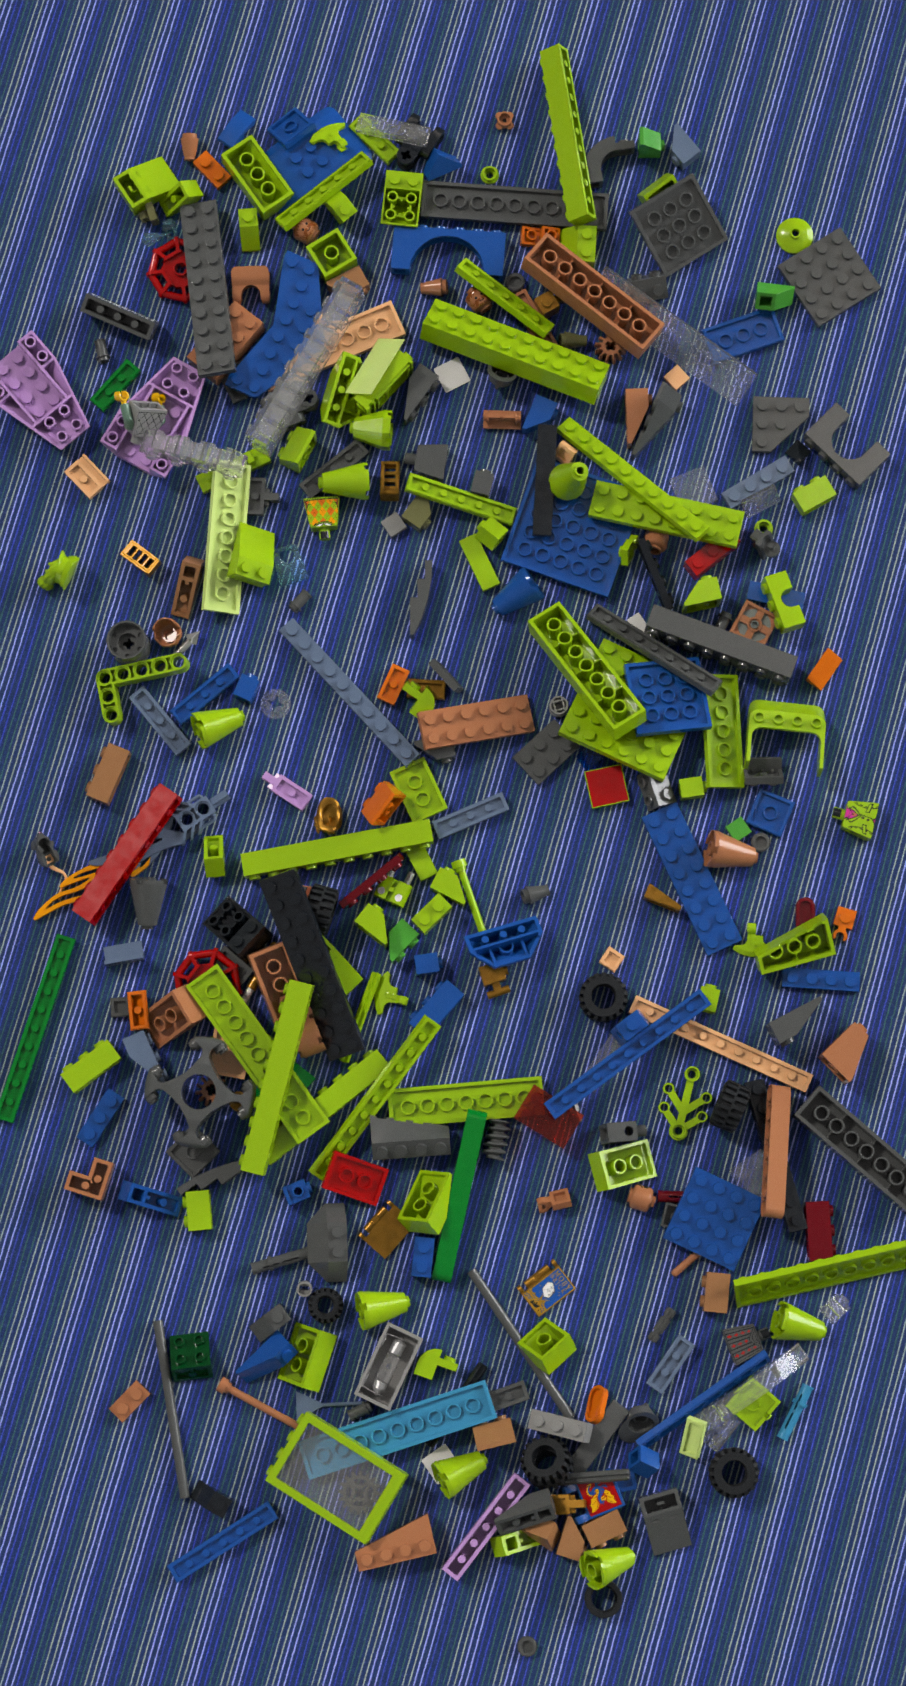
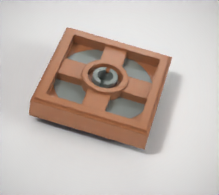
(754, 623)

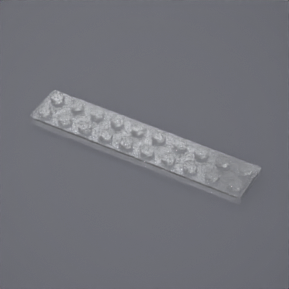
(691, 348)

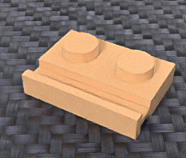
(87, 476)

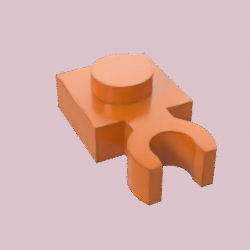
(843, 920)

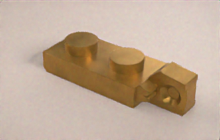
(566, 1504)

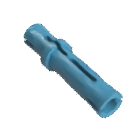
(795, 1411)

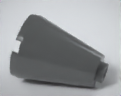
(147, 899)

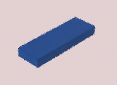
(792, 599)

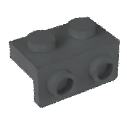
(652, 284)
(764, 771)
(654, 792)

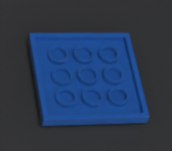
(669, 700)
(714, 1218)

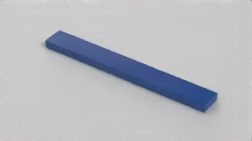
(704, 1399)

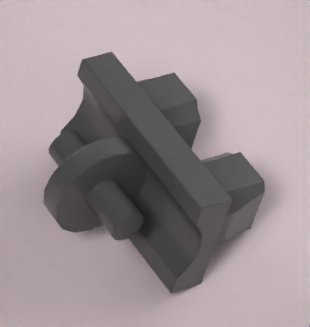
(765, 544)

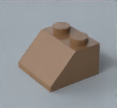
(494, 1433)

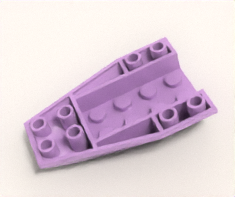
(182, 392)
(39, 393)

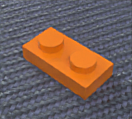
(212, 170)
(393, 684)

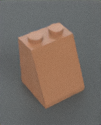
(845, 1052)

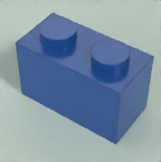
(423, 1257)

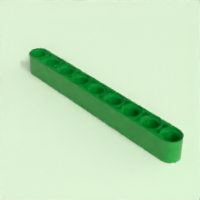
(459, 1195)

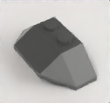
(328, 1242)

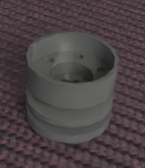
(121, 636)

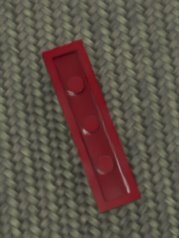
(379, 876)

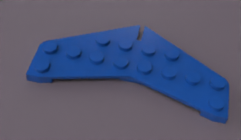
(295, 309)

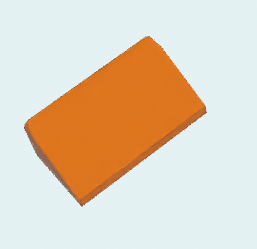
(824, 669)
(138, 1010)

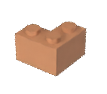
(93, 1185)

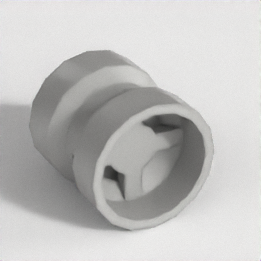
(558, 710)

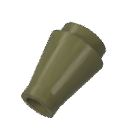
(572, 340)

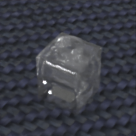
(835, 1308)

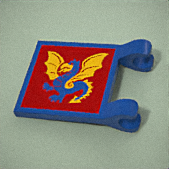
(599, 1498)

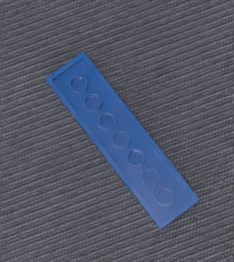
(691, 879)

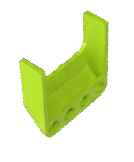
(786, 717)

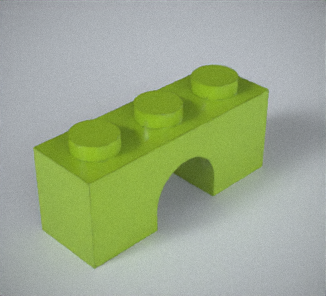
(786, 617)

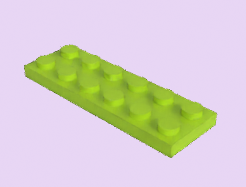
(724, 739)

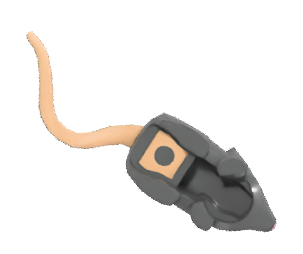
(46, 853)

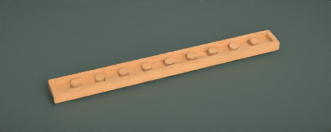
(729, 1047)

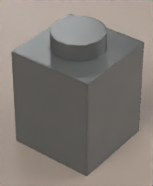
(482, 483)

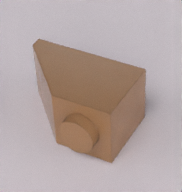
(355, 275)
(570, 1542)

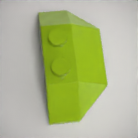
(337, 406)

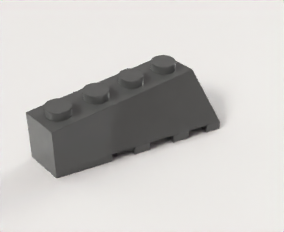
(407, 1139)

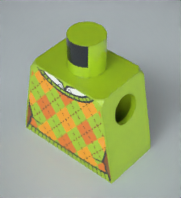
(323, 515)

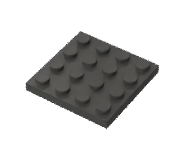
(678, 225)
(829, 277)

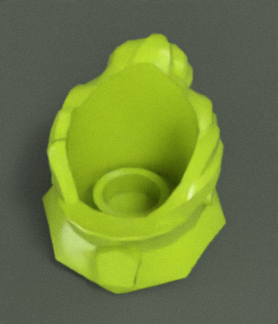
(59, 572)

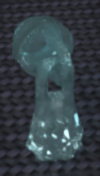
(151, 238)

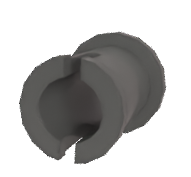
(101, 351)
(299, 601)
(723, 621)
(360, 1410)

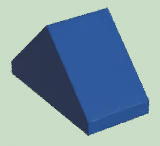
(440, 164)

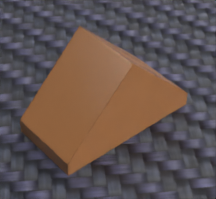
(544, 1533)

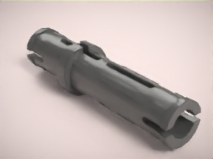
(279, 1261)

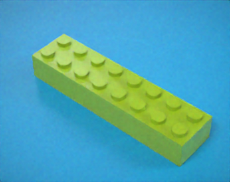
(587, 671)

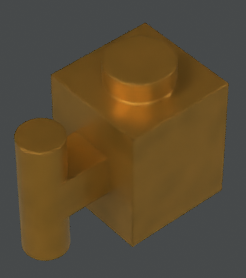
(548, 304)
(494, 977)

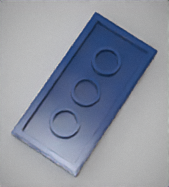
(746, 333)

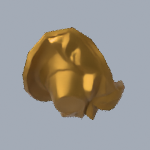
(328, 816)

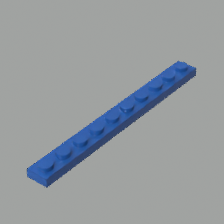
(627, 1054)

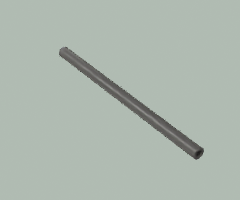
(515, 1336)
(171, 1409)

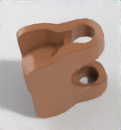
(250, 276)

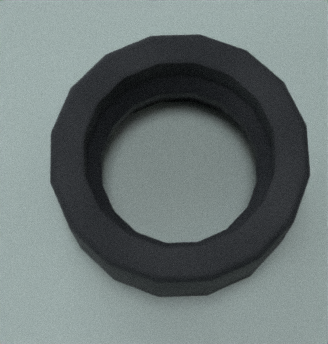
(604, 1613)

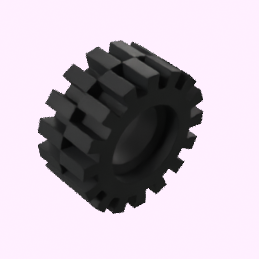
(337, 1305)

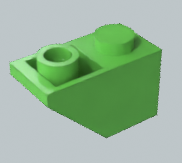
(773, 296)
(400, 939)

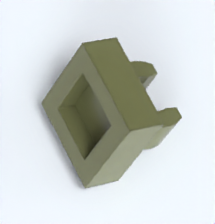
(149, 215)

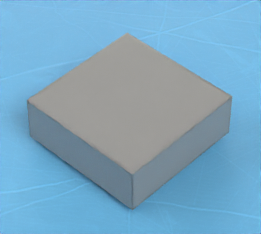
(393, 525)

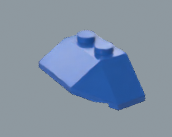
(505, 943)

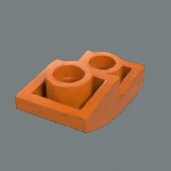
(531, 235)

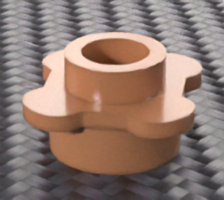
(500, 116)

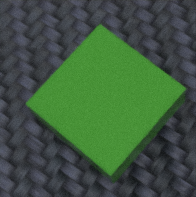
(738, 829)

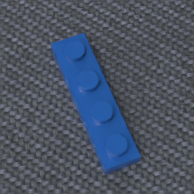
(820, 979)

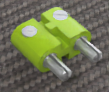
(393, 890)

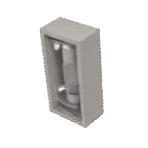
(388, 1366)

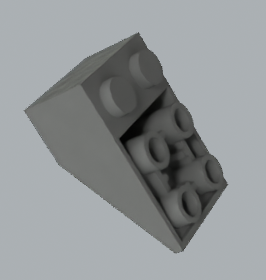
(664, 1521)

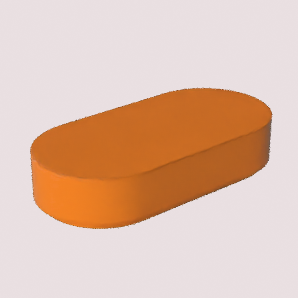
(596, 1404)

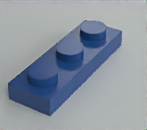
(100, 1118)

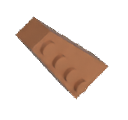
(402, 1544)

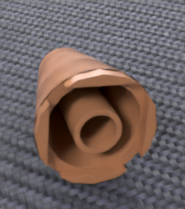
(727, 852)

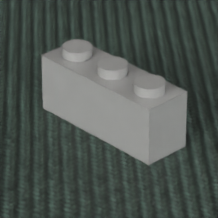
(560, 1426)

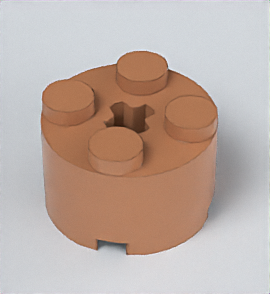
(311, 1039)

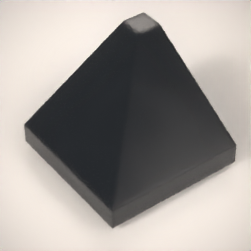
(798, 452)

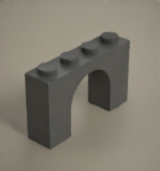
(853, 470)

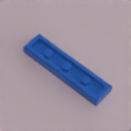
(205, 694)

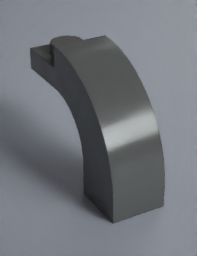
(601, 153)

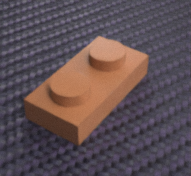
(129, 1401)

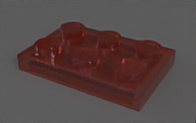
(537, 1118)

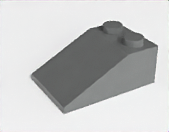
(788, 1026)

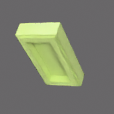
(693, 1437)

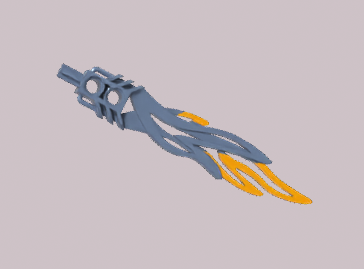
(169, 840)

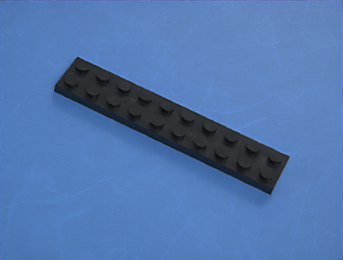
(312, 963)

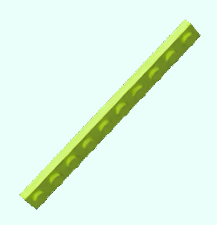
(633, 479)
(377, 1093)

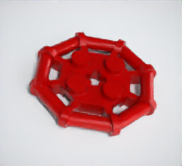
(168, 271)
(199, 969)

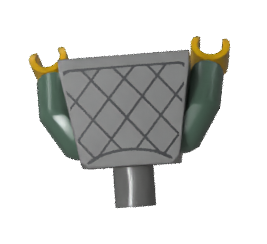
(141, 414)

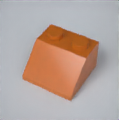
(382, 803)

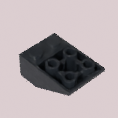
(237, 928)

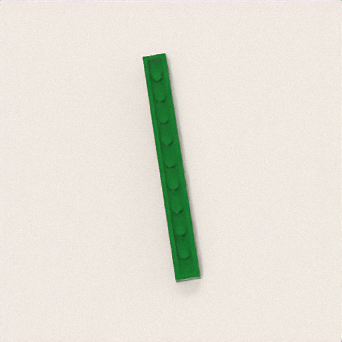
(35, 1027)

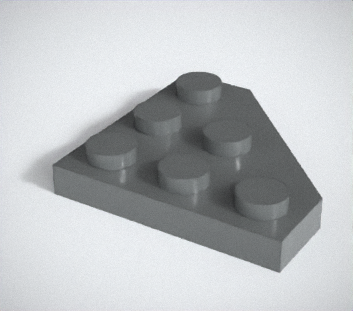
(776, 420)

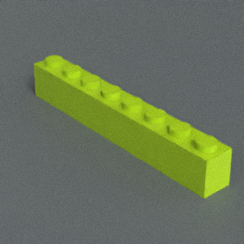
(336, 1096)

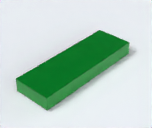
(117, 382)

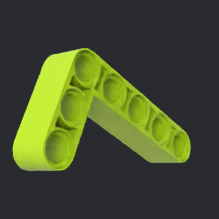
(133, 678)

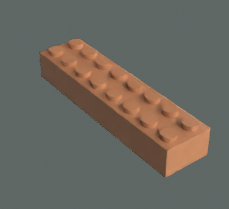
(592, 295)

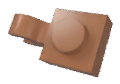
(557, 1200)

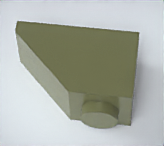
(418, 514)

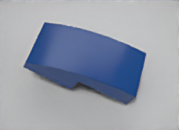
(236, 128)

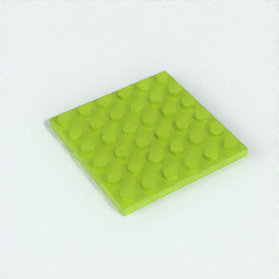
(645, 754)

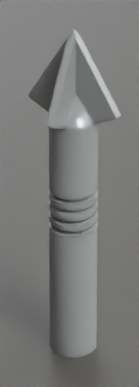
(192, 638)

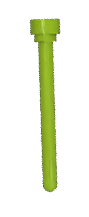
(460, 868)

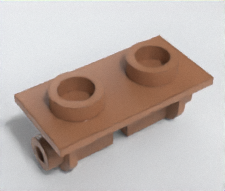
(502, 419)

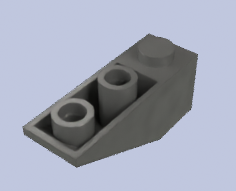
(419, 387)

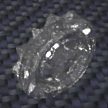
(280, 711)

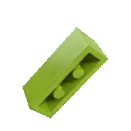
(90, 1066)

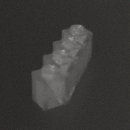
(202, 455)

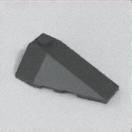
(663, 410)

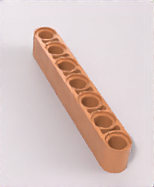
(775, 1151)

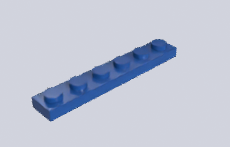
(222, 1541)

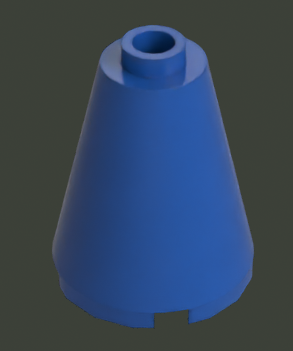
(517, 593)

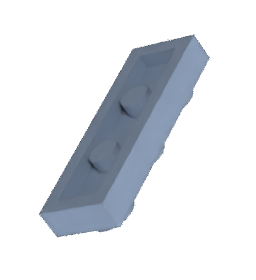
(670, 1364)

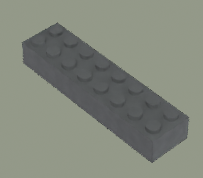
(720, 645)
(855, 1144)

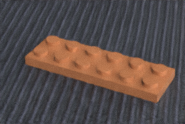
(475, 722)

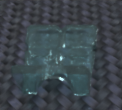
(290, 572)

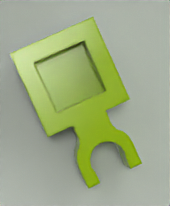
(626, 551)

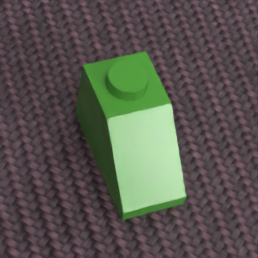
(649, 143)

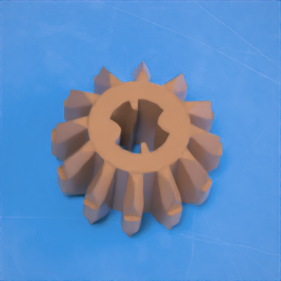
(611, 354)
(204, 1091)

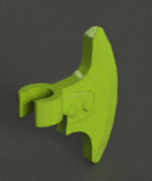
(330, 136)
(753, 942)
(387, 994)

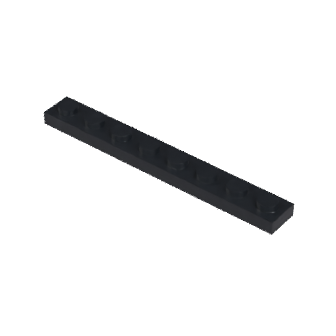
(793, 1216)

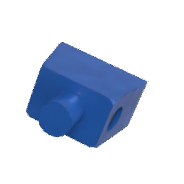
(629, 1027)

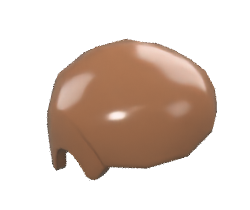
(167, 632)

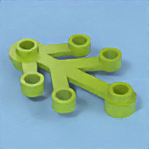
(683, 1106)

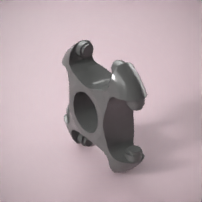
(176, 1089)

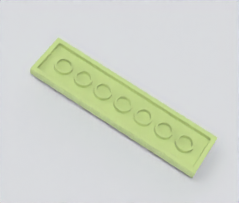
(227, 509)

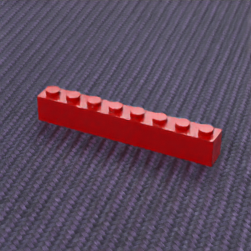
(127, 854)

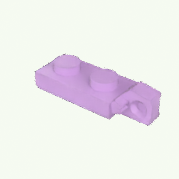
(288, 790)

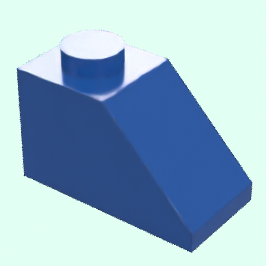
(541, 412)

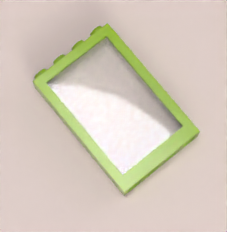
(336, 1477)

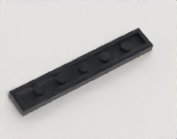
(544, 465)

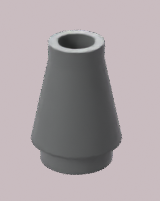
(531, 894)

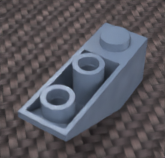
(141, 1051)

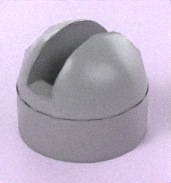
(303, 1292)

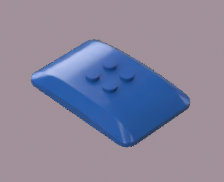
(308, 164)

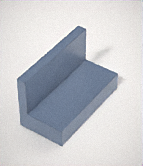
(123, 953)

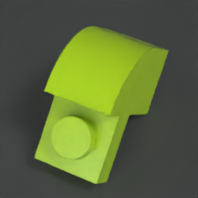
(425, 698)
(430, 1359)

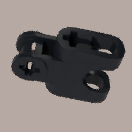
(414, 152)

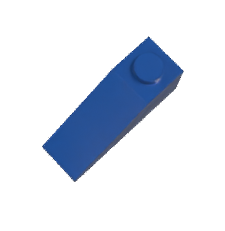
(150, 1198)
(269, 1357)

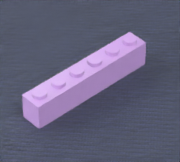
(484, 1527)

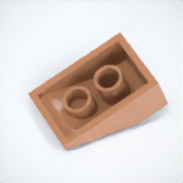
(173, 1016)

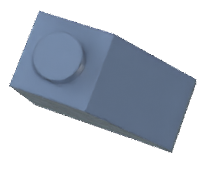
(683, 149)

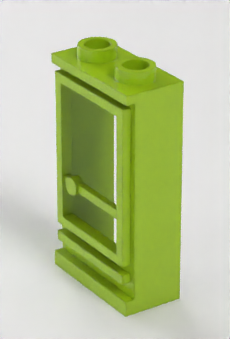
(393, 378)

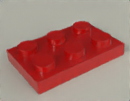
(355, 1178)

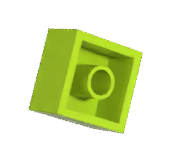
(331, 255)

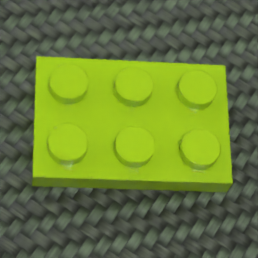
(421, 790)

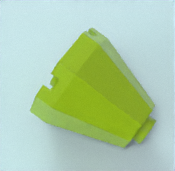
(374, 429)

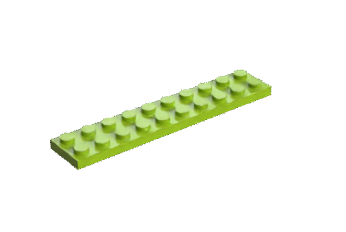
(250, 1046)
(820, 1274)

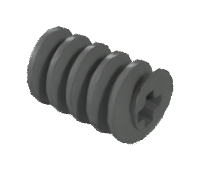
(496, 1139)

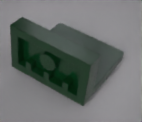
(190, 1356)

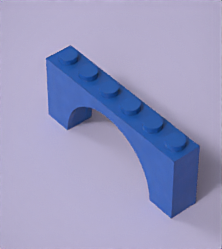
(411, 241)

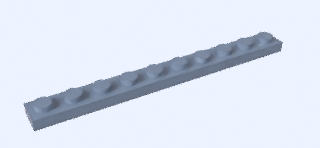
(349, 692)

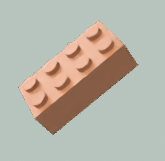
(245, 332)
(272, 971)

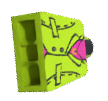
(857, 818)

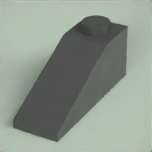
(529, 1511)

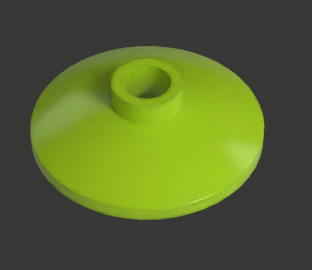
(791, 243)

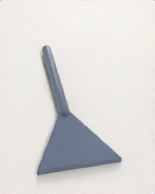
(305, 1404)

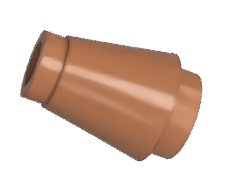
(189, 146)
(435, 287)

